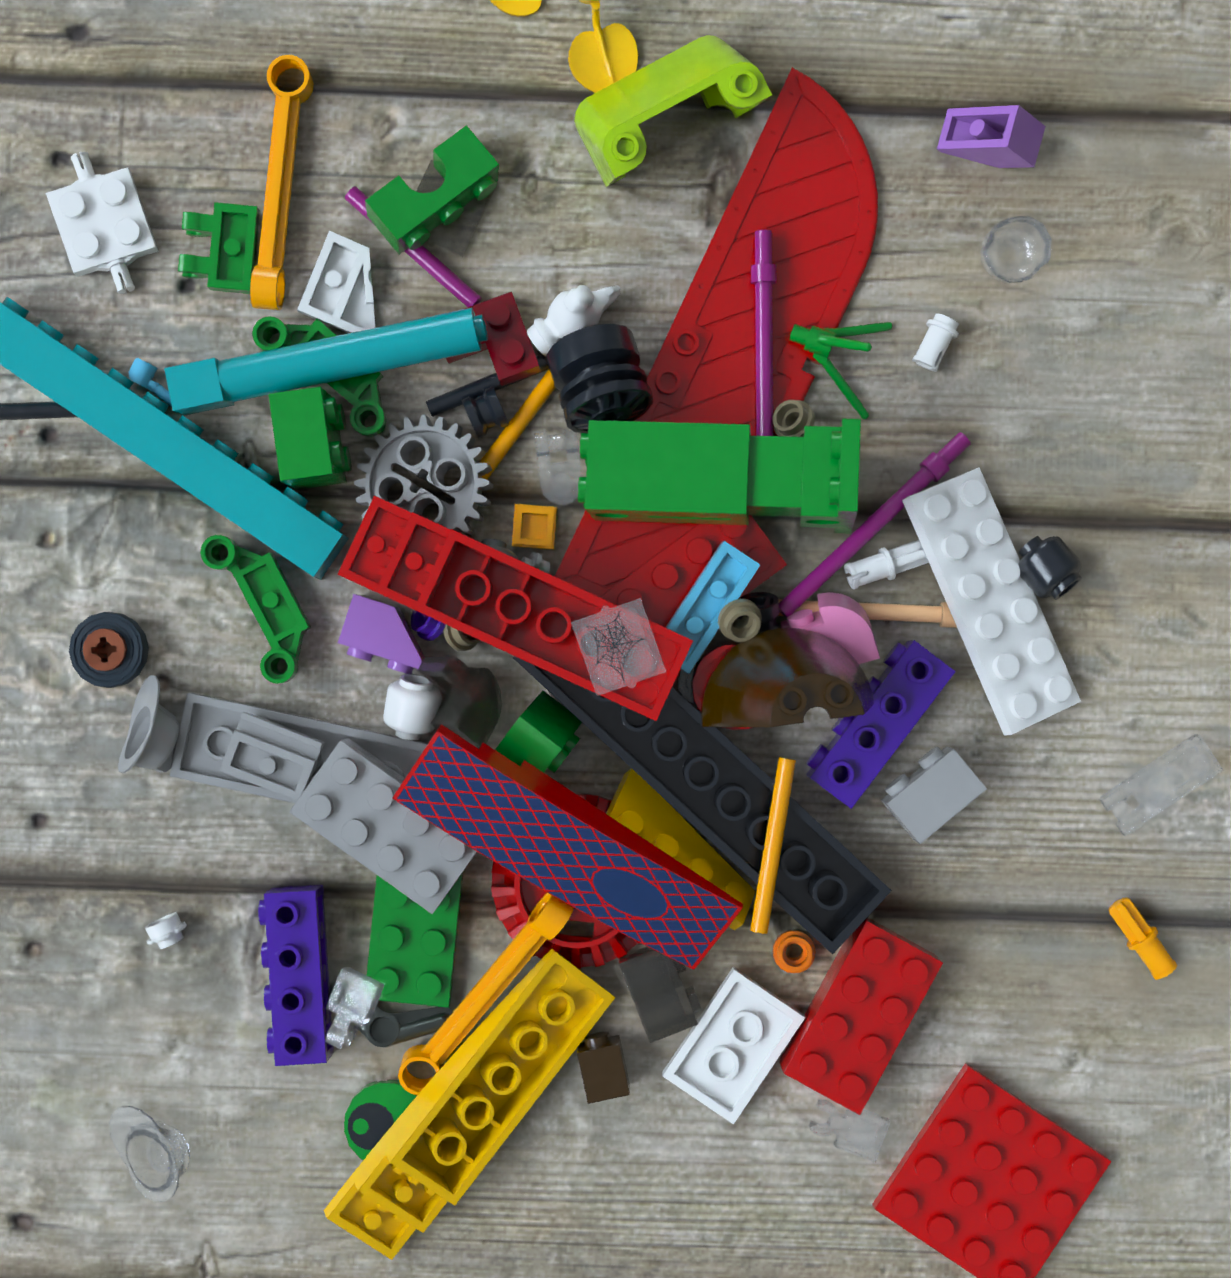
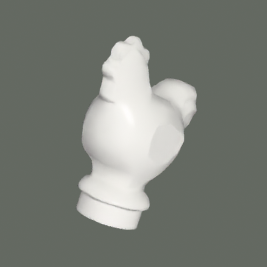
(569, 313)

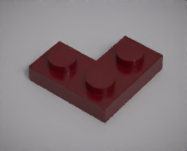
(507, 340)

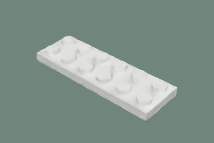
(991, 601)

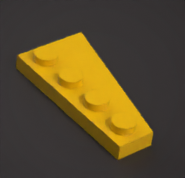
(656, 821)

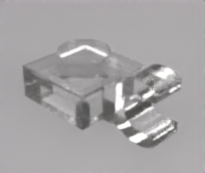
(354, 1003)

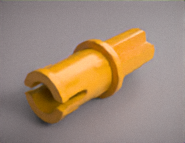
(1142, 938)

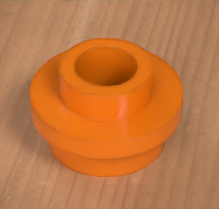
(797, 964)

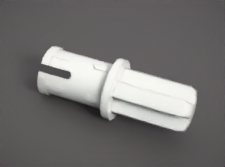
(885, 564)

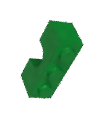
(410, 216)

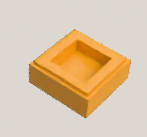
(534, 527)

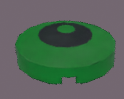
(373, 1113)

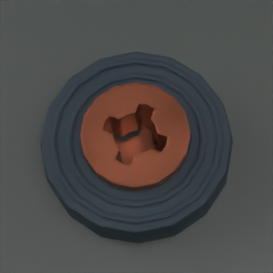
(125, 649)

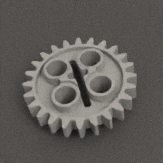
(442, 452)

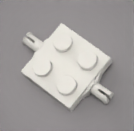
(102, 222)

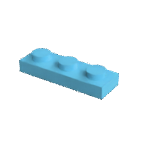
(716, 586)

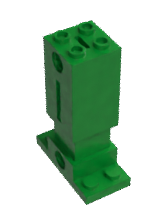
(720, 473)

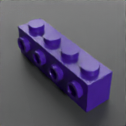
(869, 740)
(297, 974)

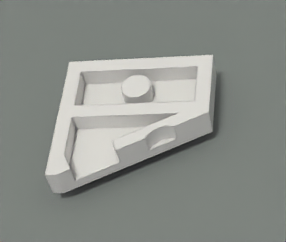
(341, 286)

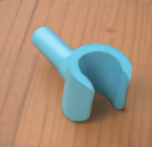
(142, 374)

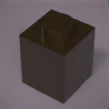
(603, 1067)

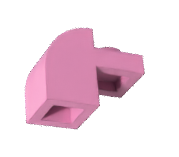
(841, 621)

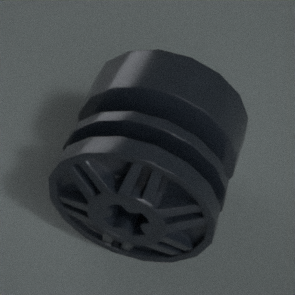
(599, 376)

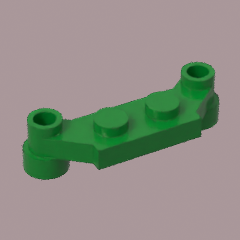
(359, 391)
(269, 600)

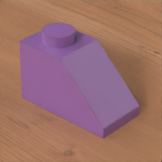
(992, 136)

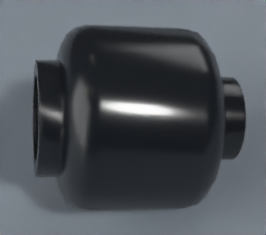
(1049, 567)

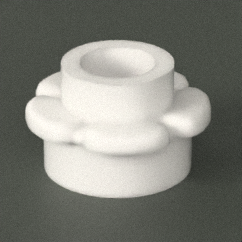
(165, 930)

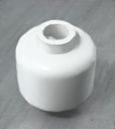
(411, 706)

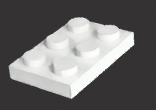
(733, 1045)

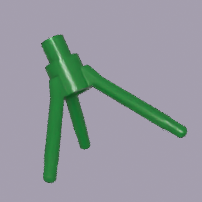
(820, 343)

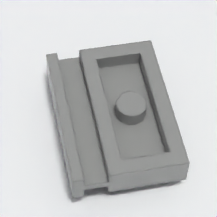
(271, 756)

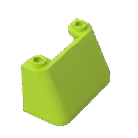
(612, 116)

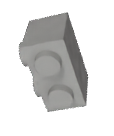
(932, 793)

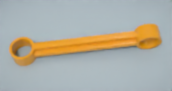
(268, 277)
(542, 925)

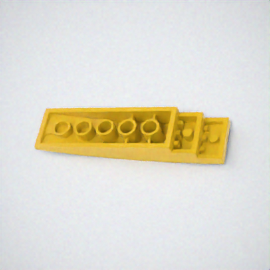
(469, 1107)

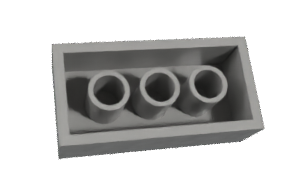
(356, 812)

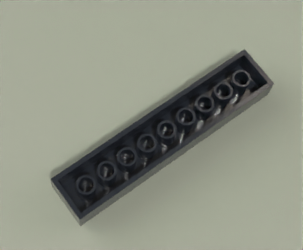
(731, 806)

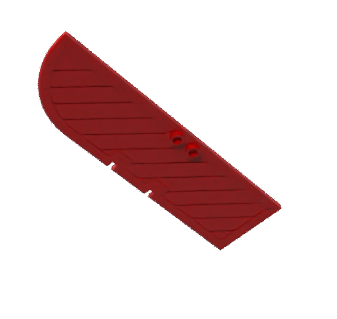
(820, 200)

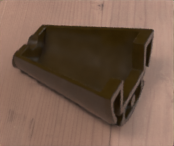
(781, 678)

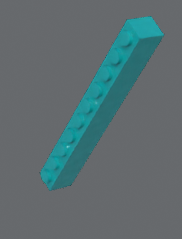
(167, 445)

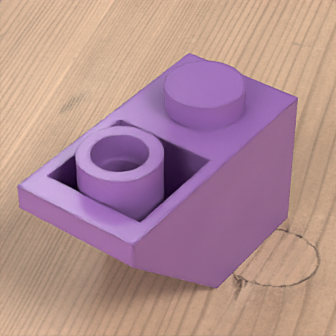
(380, 631)

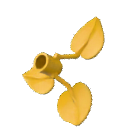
(594, 57)

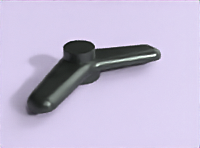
(391, 1028)

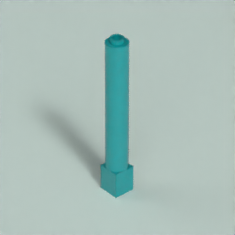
(220, 383)

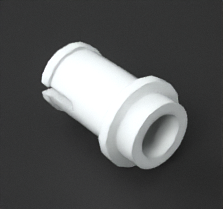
(936, 342)

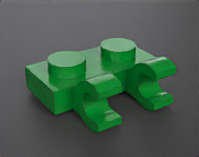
(232, 247)

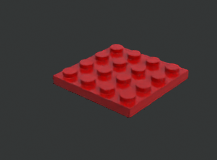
(990, 1180)

